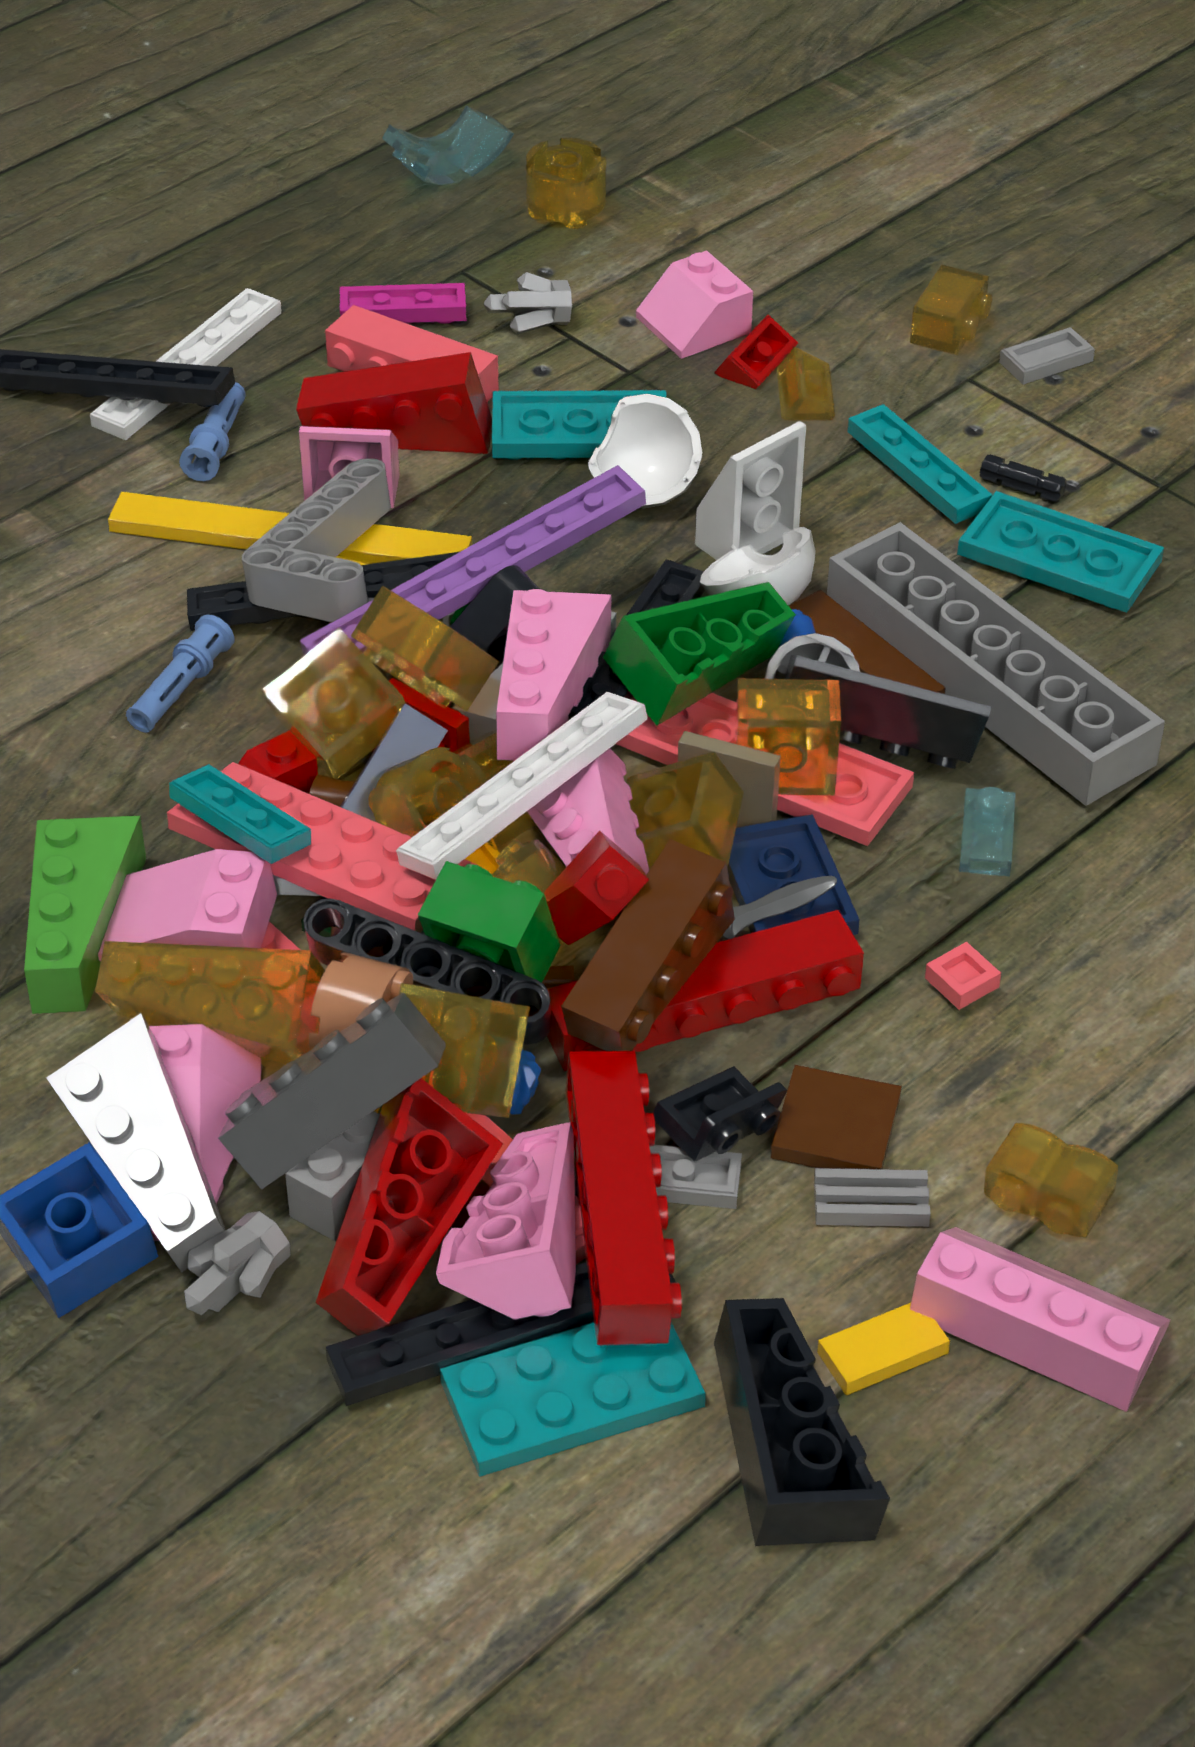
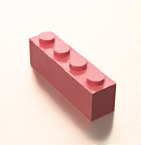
(372, 340)

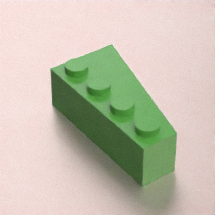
(72, 899)

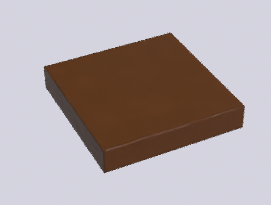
(835, 1120)

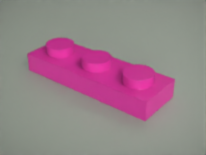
(409, 302)

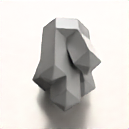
(536, 305)
(235, 1262)

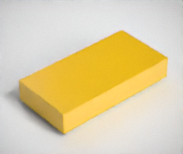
(882, 1348)

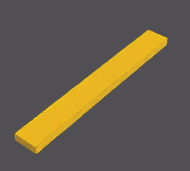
(243, 526)

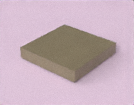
(752, 769)

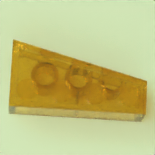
(242, 993)

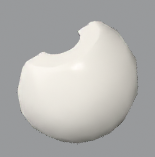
(653, 445)
(786, 571)

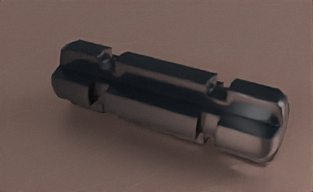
(1023, 478)

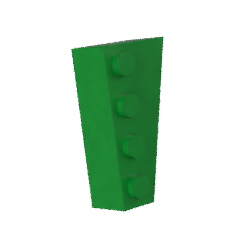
(696, 646)

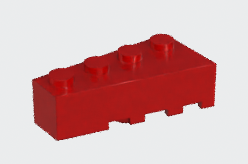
(423, 403)
(406, 1198)

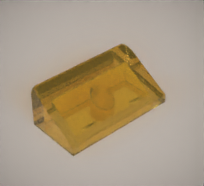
(805, 388)

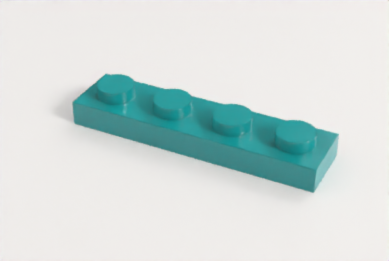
(919, 463)

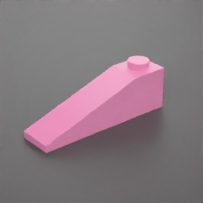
(520, 1234)

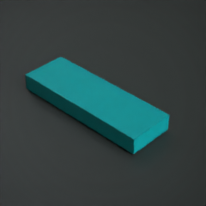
(240, 813)

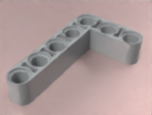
(296, 560)

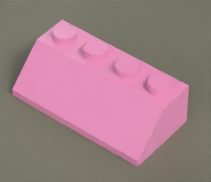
(1037, 1316)

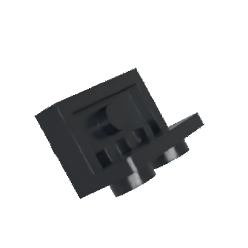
(718, 1113)

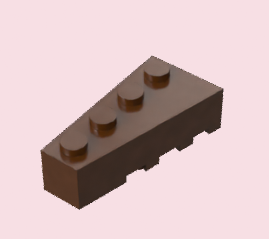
(651, 949)

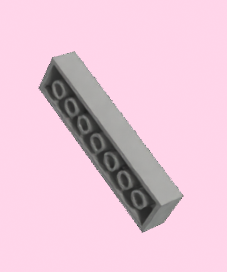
(987, 652)

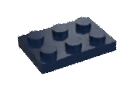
(781, 854)

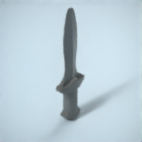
(779, 902)

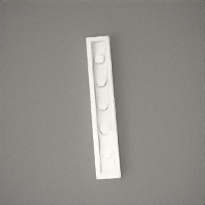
(204, 346)
(521, 784)

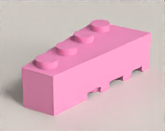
(546, 662)
(588, 803)

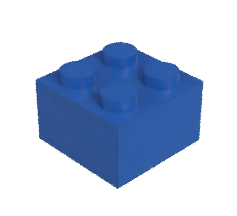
(75, 1229)

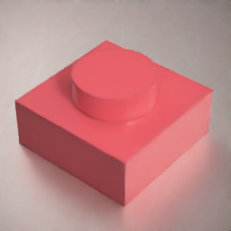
(962, 975)

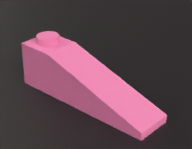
(207, 1079)

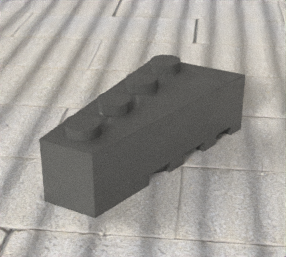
(330, 1088)

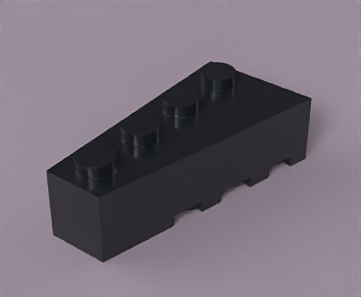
(792, 1448)

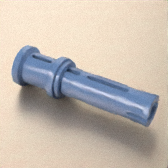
(210, 439)
(190, 660)

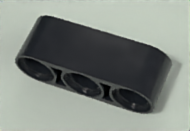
(488, 615)

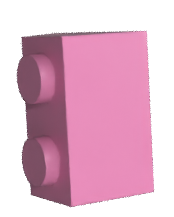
(697, 305)
(330, 450)

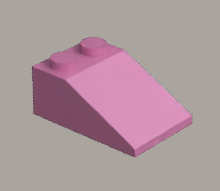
(196, 901)

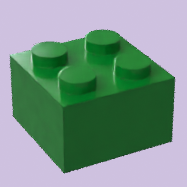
(491, 919)

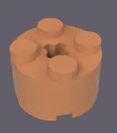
(351, 988)

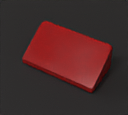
(757, 354)

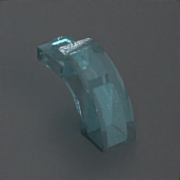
(454, 154)

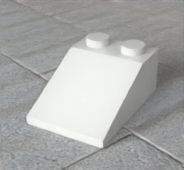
(754, 496)

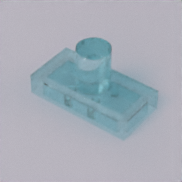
(987, 831)

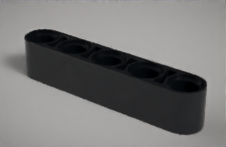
(414, 950)

